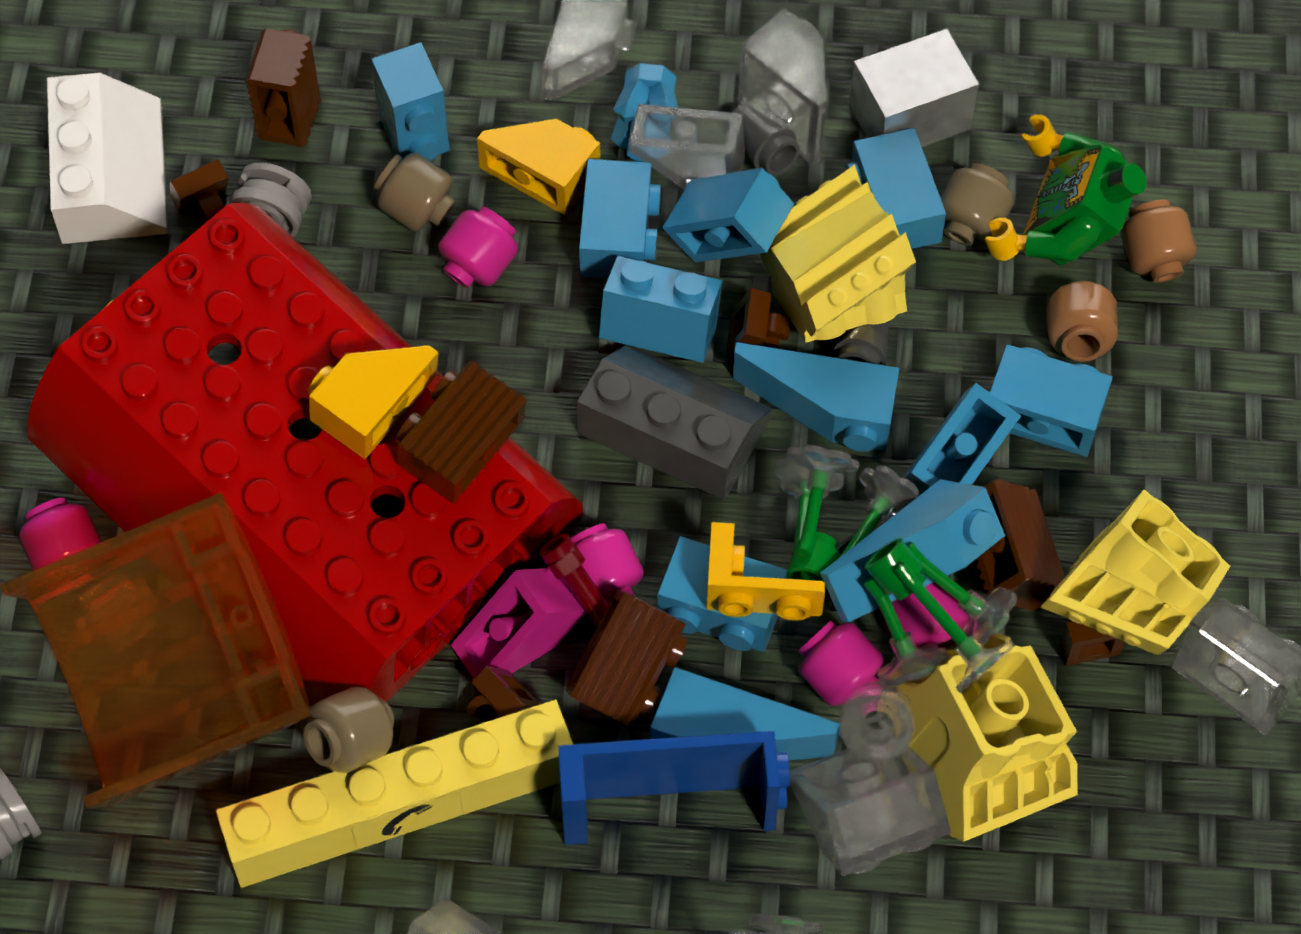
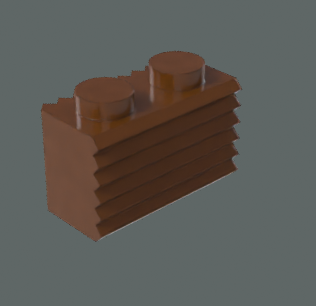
(283, 87)
(460, 430)
(1026, 554)
(627, 658)

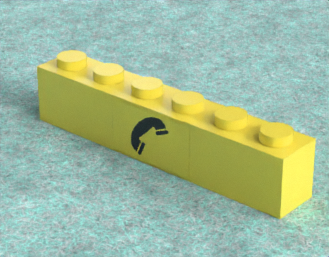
(394, 794)

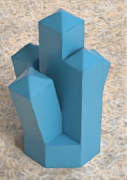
(643, 85)

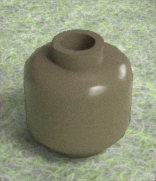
(415, 191)
(973, 200)
(349, 729)

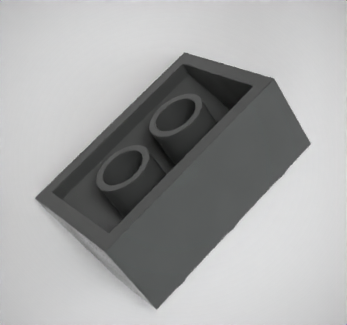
(671, 419)

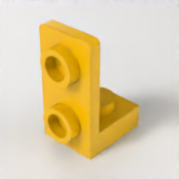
(741, 595)

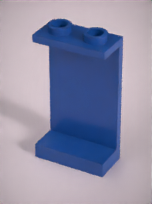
(670, 768)

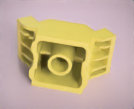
(839, 261)
(1141, 578)
(996, 743)

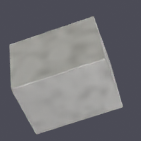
(915, 87)

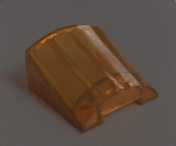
(167, 647)

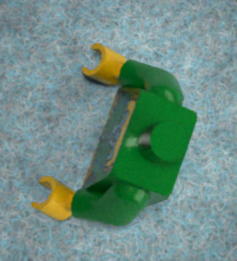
(1078, 202)

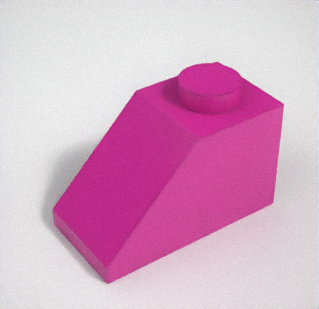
(519, 622)

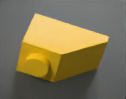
(540, 160)
(370, 393)

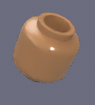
(1158, 240)
(1082, 320)

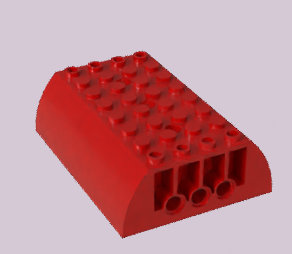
(158, 426)

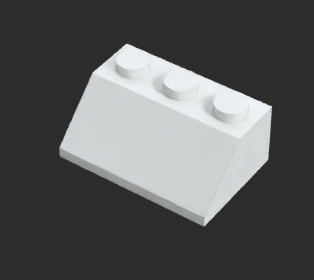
(105, 159)

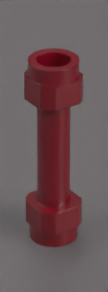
(566, 562)

